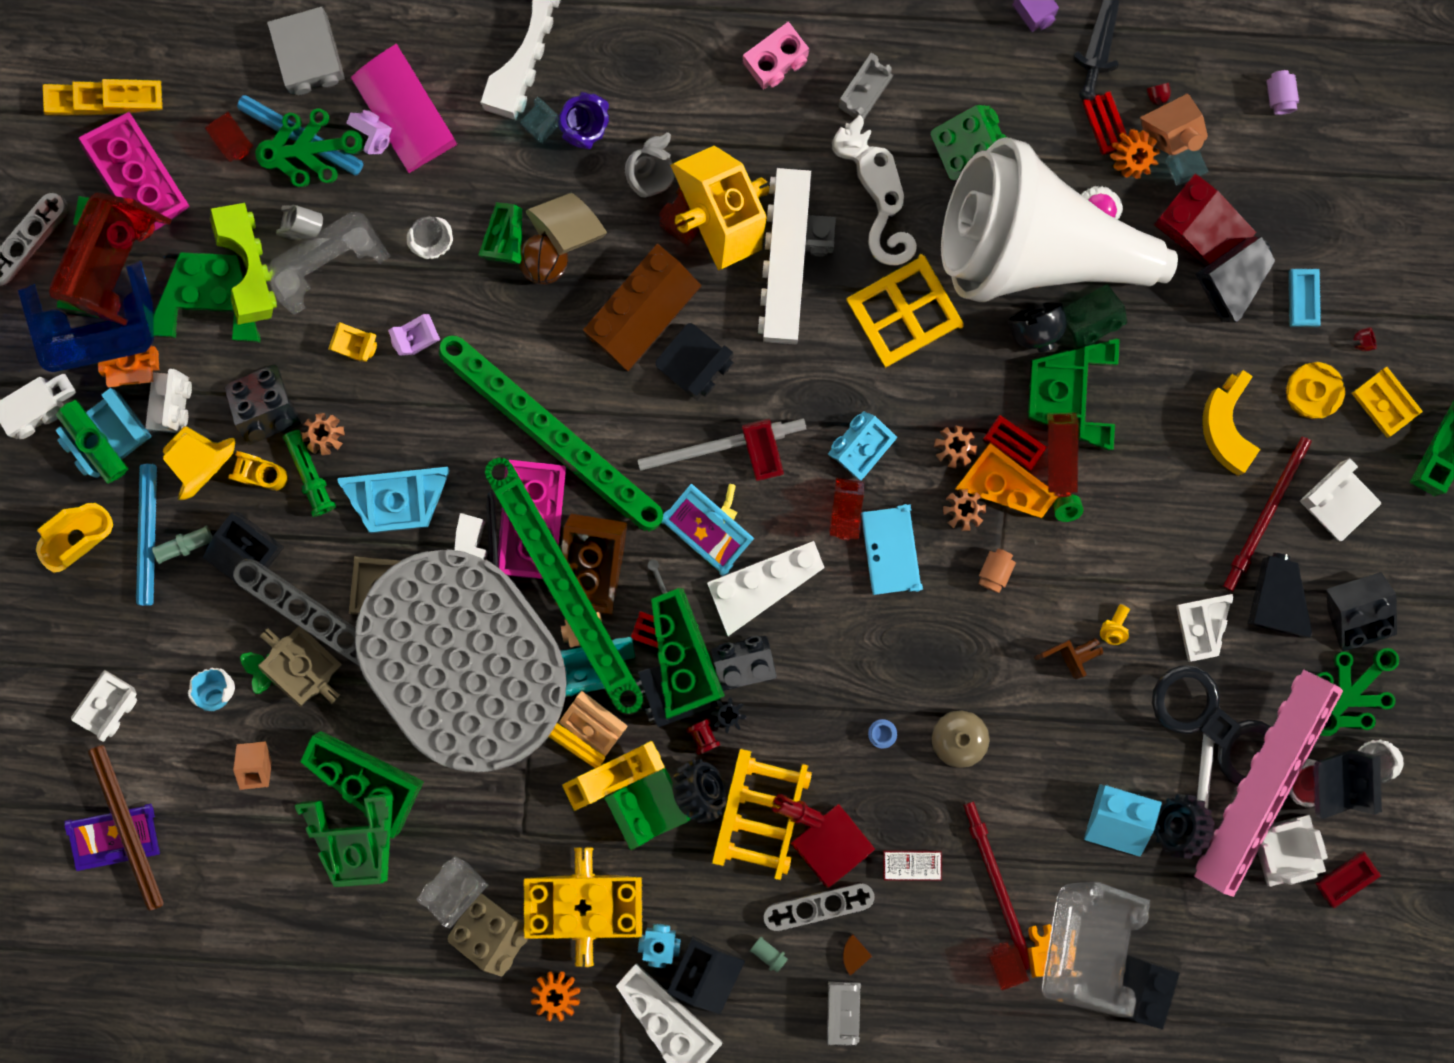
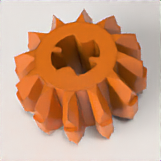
(1140, 160)
(550, 1004)

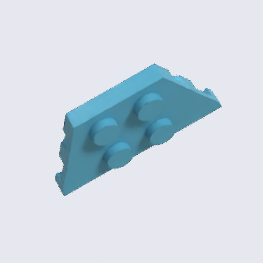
(396, 498)

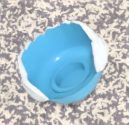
(211, 689)

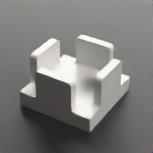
(1292, 852)

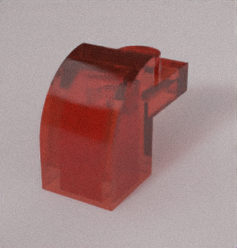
(846, 509)

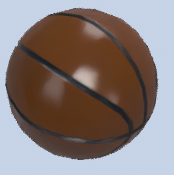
(541, 261)

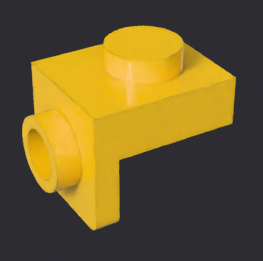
(353, 343)

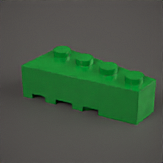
(683, 657)
(361, 775)

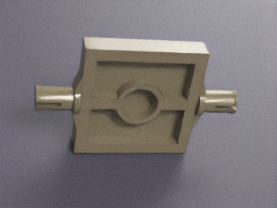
(299, 666)

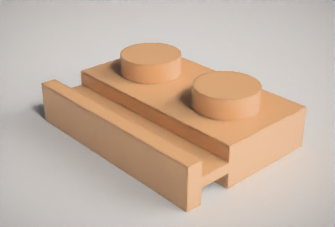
(593, 723)

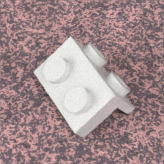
(105, 705)

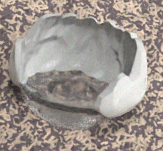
(429, 237)
(1390, 758)

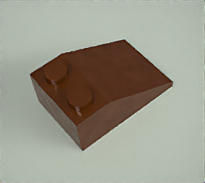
(595, 555)

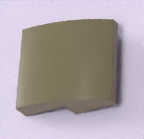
(566, 222)

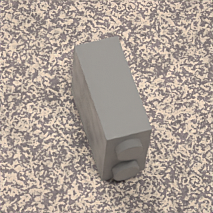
(306, 51)

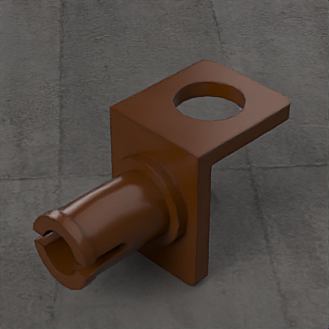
(1075, 656)

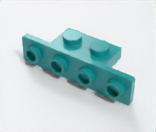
(580, 672)

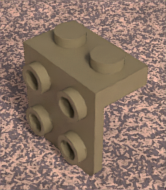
(488, 936)

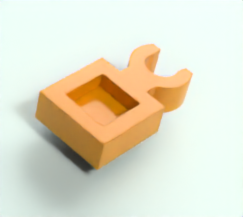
(1039, 953)

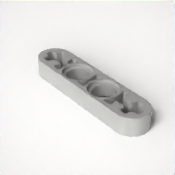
(31, 243)
(818, 903)

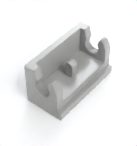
(865, 87)
(843, 1013)

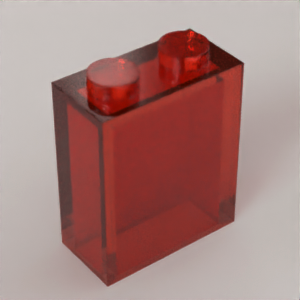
(1062, 454)

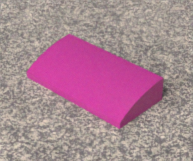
(403, 105)
(132, 166)
(546, 489)

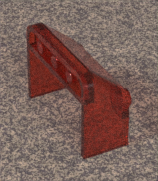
(90, 263)

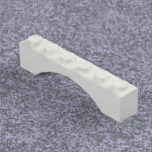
(508, 85)

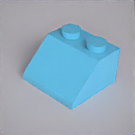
(1122, 820)

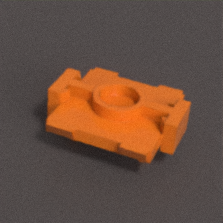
(130, 369)

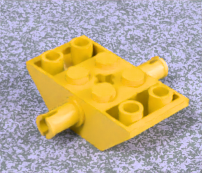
(722, 204)
(553, 903)

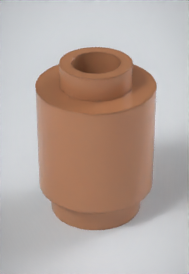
(996, 570)

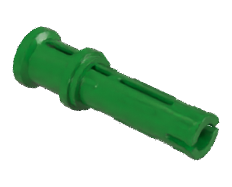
(312, 485)

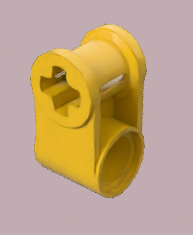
(254, 470)

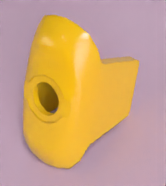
(195, 459)
(54, 546)

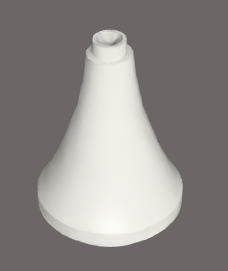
(1025, 229)

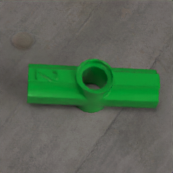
(81, 428)

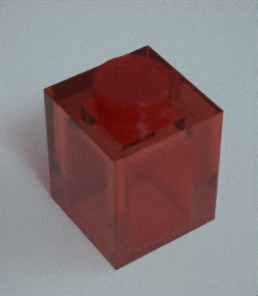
(229, 137)
(1007, 965)

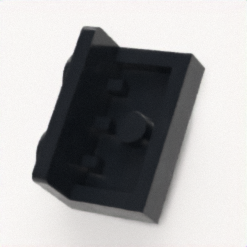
(744, 662)

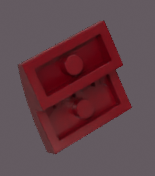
(833, 847)

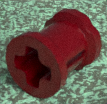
(703, 736)

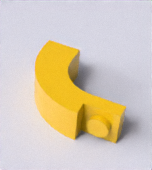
(1219, 429)
(613, 776)

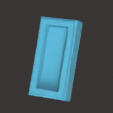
(1304, 298)

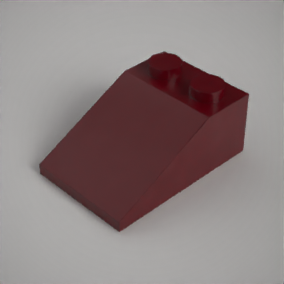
(1203, 221)

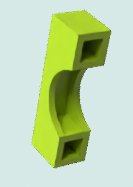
(233, 230)

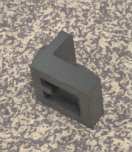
(820, 235)

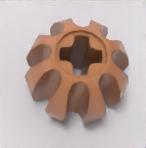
(321, 425)
(951, 453)
(972, 506)

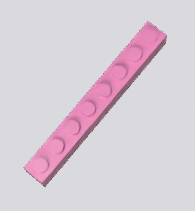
(1267, 782)

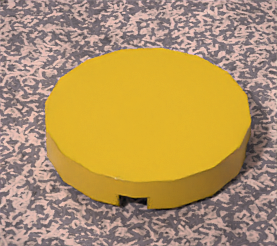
(1315, 390)

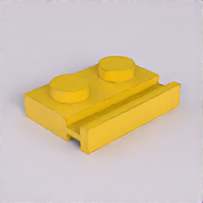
(1387, 402)

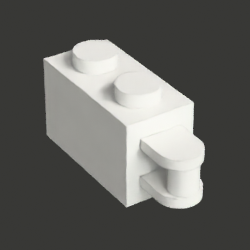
(33, 405)

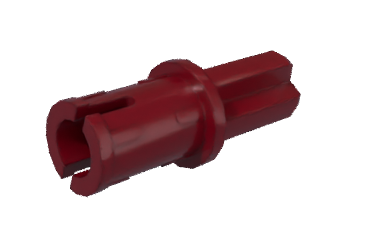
(797, 811)

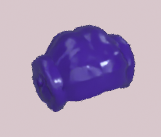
(584, 120)

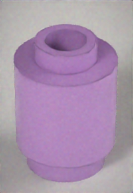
(1283, 92)

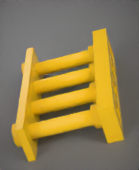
(733, 821)

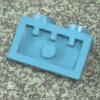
(862, 444)

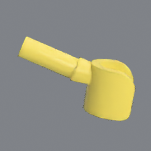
(728, 501)

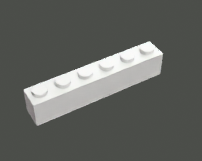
(786, 256)

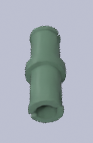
(182, 544)

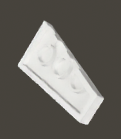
(758, 586)
(666, 1021)

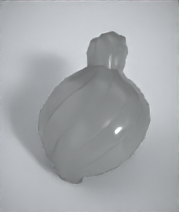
(649, 168)

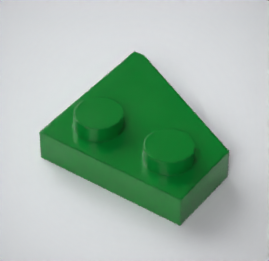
(503, 234)

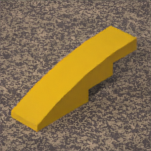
(102, 97)

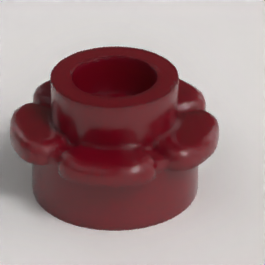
(120, 227)

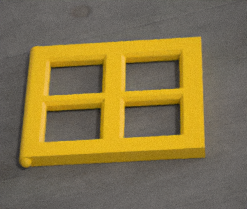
(904, 311)

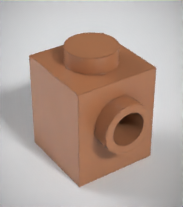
(252, 765)

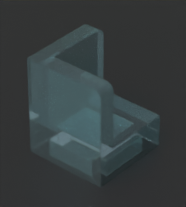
(540, 120)
(1185, 165)

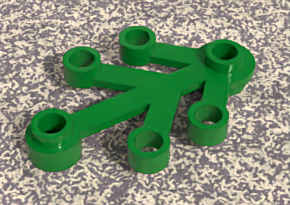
(304, 148)
(1351, 694)

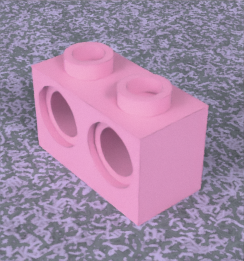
(771, 51)

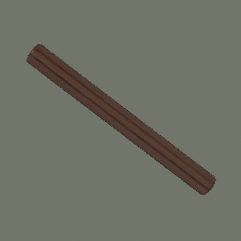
(125, 827)

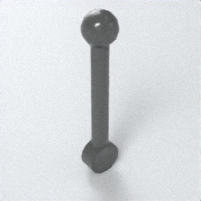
(653, 566)

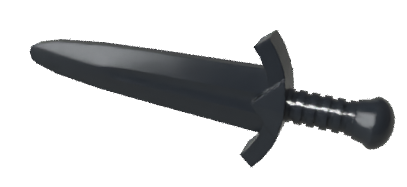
(1099, 49)

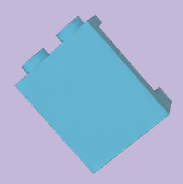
(117, 422)

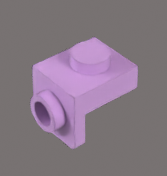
(376, 130)
(414, 335)

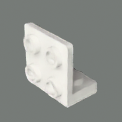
(168, 402)
(1340, 500)

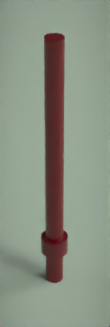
(1241, 562)
(979, 831)

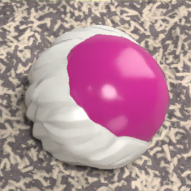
(1105, 200)

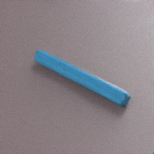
(274, 121)
(146, 534)

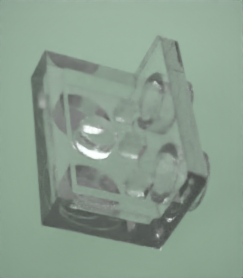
(452, 891)

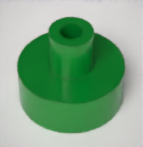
(1068, 508)

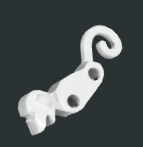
(878, 182)

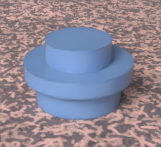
(882, 733)

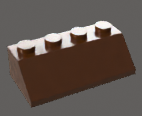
(642, 307)

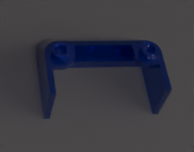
(67, 348)

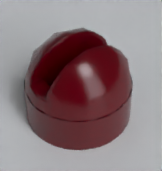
(1159, 92)
(1367, 340)

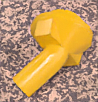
(1112, 630)

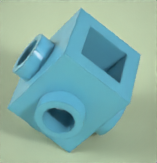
(662, 934)

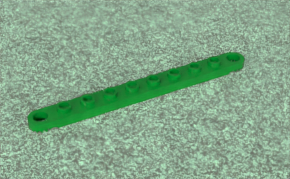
(550, 433)
(563, 585)

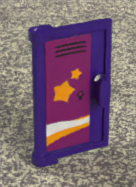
(97, 841)

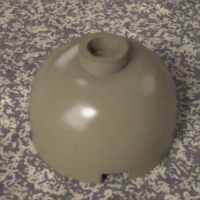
(960, 739)

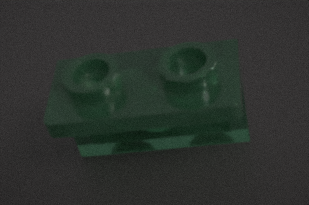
(1095, 316)

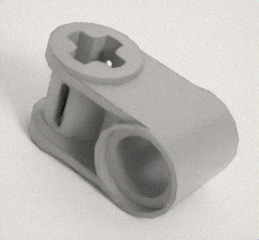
(299, 223)

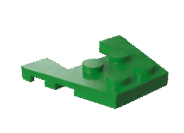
(202, 284)
(1060, 386)
(354, 853)

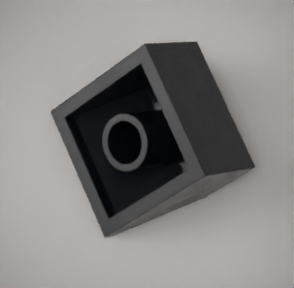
(1152, 989)

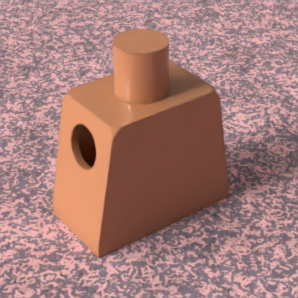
(1176, 126)

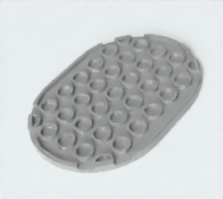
(460, 660)

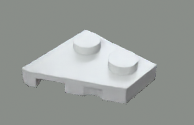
(1203, 626)

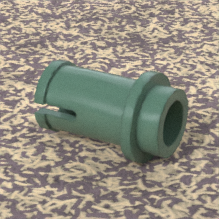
(768, 955)

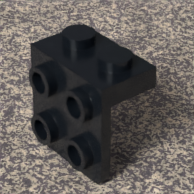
(694, 361)
(261, 405)
(651, 685)
(1347, 783)

